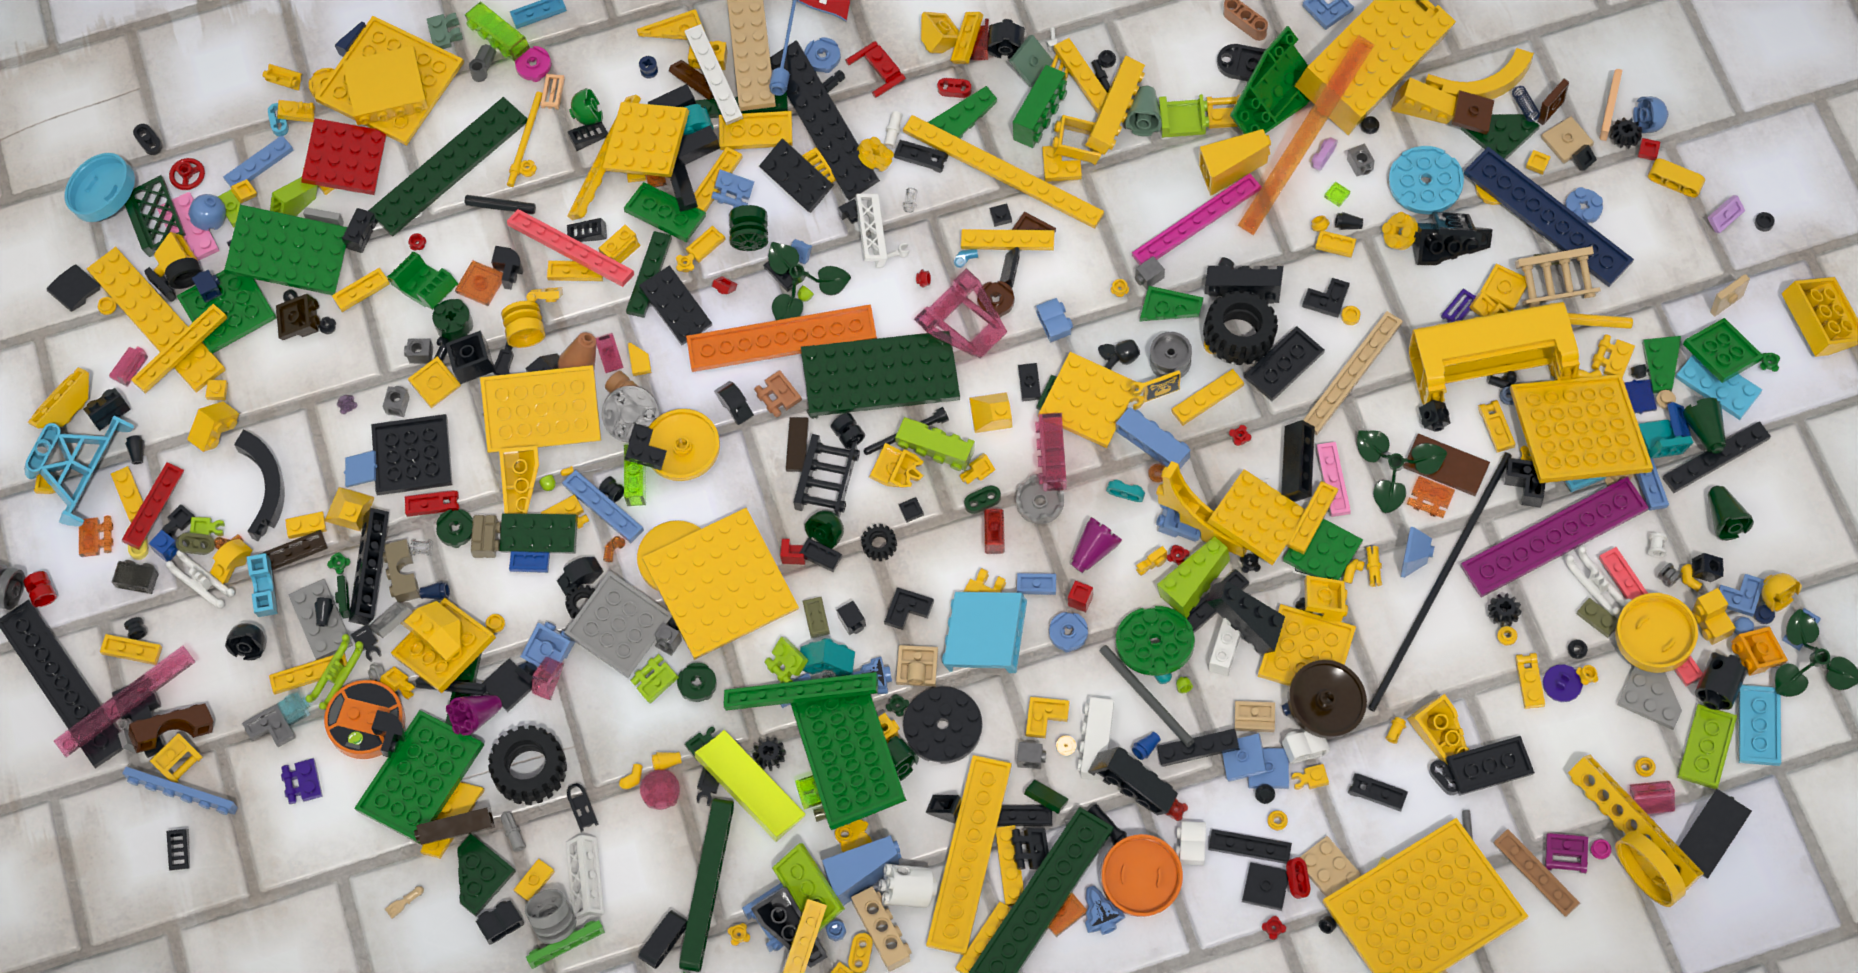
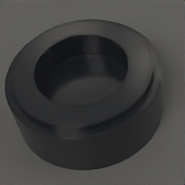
(1764, 221)

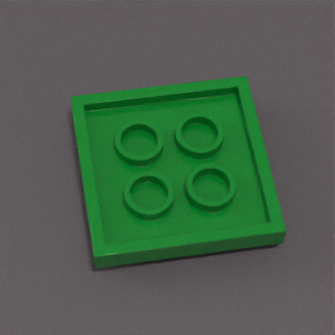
(1723, 350)
(1327, 553)

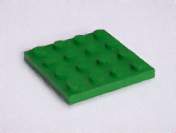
(241, 303)

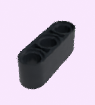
(663, 939)

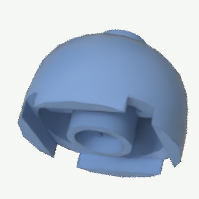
(1650, 114)
(207, 212)

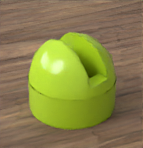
(805, 294)
(547, 483)
(1184, 685)

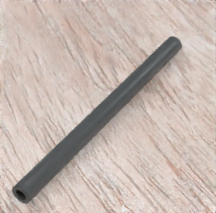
(1147, 696)

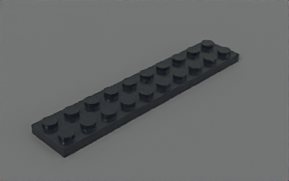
(824, 122)
(57, 677)

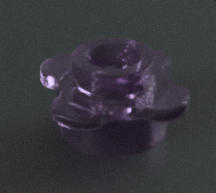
(346, 403)

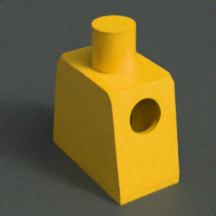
(170, 250)

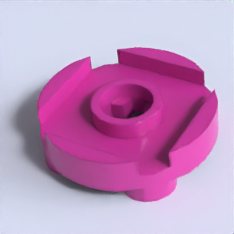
(535, 72)

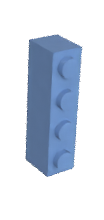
(1151, 439)

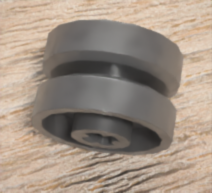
(1170, 353)
(10, 586)

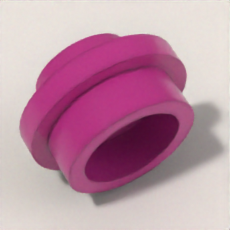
(1600, 849)

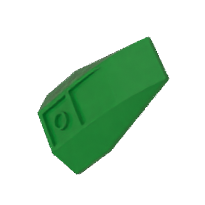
(1271, 89)

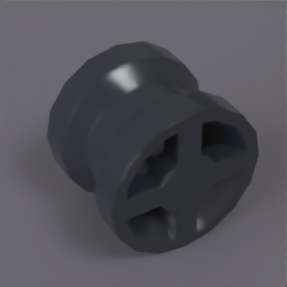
(135, 628)

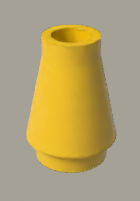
(665, 760)

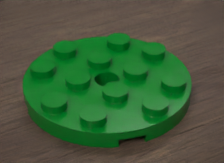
(1156, 658)

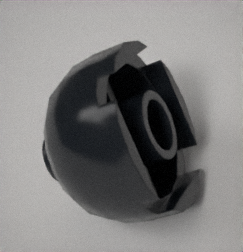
(246, 641)

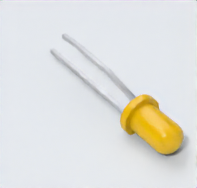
(568, 471)

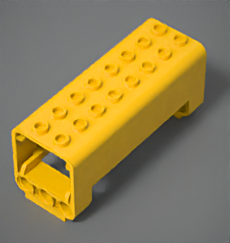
(1493, 347)

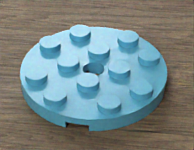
(1429, 162)

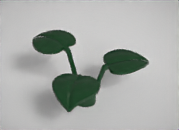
(786, 258)
(1389, 494)
(1791, 681)

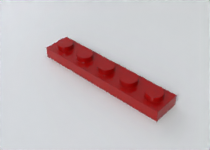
(152, 506)

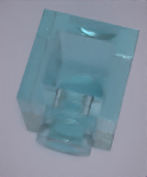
(294, 708)

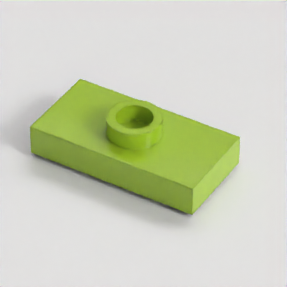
(232, 206)

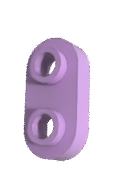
(1328, 148)

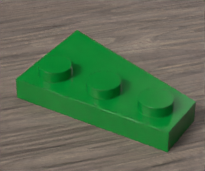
(1168, 304)
(1661, 360)

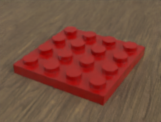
(344, 156)

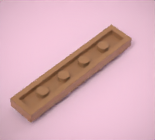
(1537, 873)

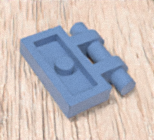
(734, 185)

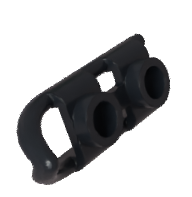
(581, 802)

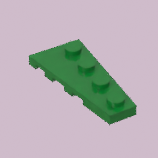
(965, 113)

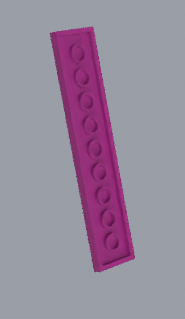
(1554, 536)

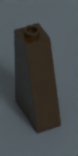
(454, 826)

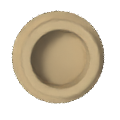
(1665, 397)

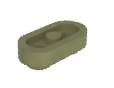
(194, 543)

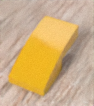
(1485, 306)

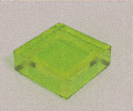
(1337, 194)

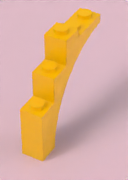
(1192, 511)

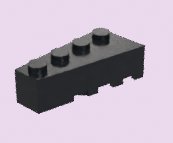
(1250, 616)
(1134, 780)

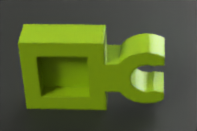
(204, 525)

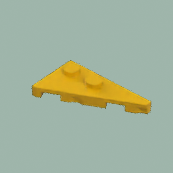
(671, 27)

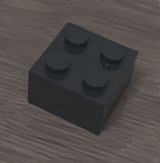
(470, 357)

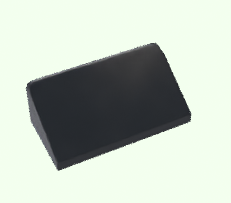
(1010, 266)

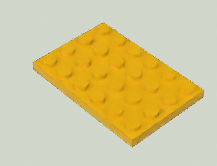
(540, 408)

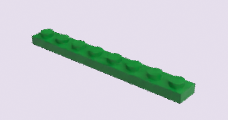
(801, 691)

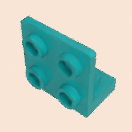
(1661, 439)

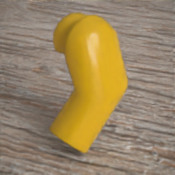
(1351, 568)

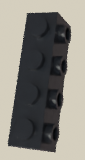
(1298, 461)

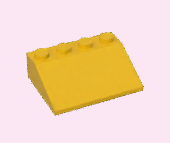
(1823, 315)

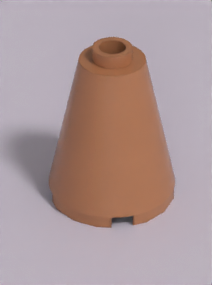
(579, 353)

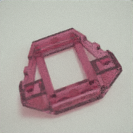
(951, 300)

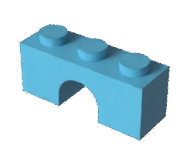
(264, 594)

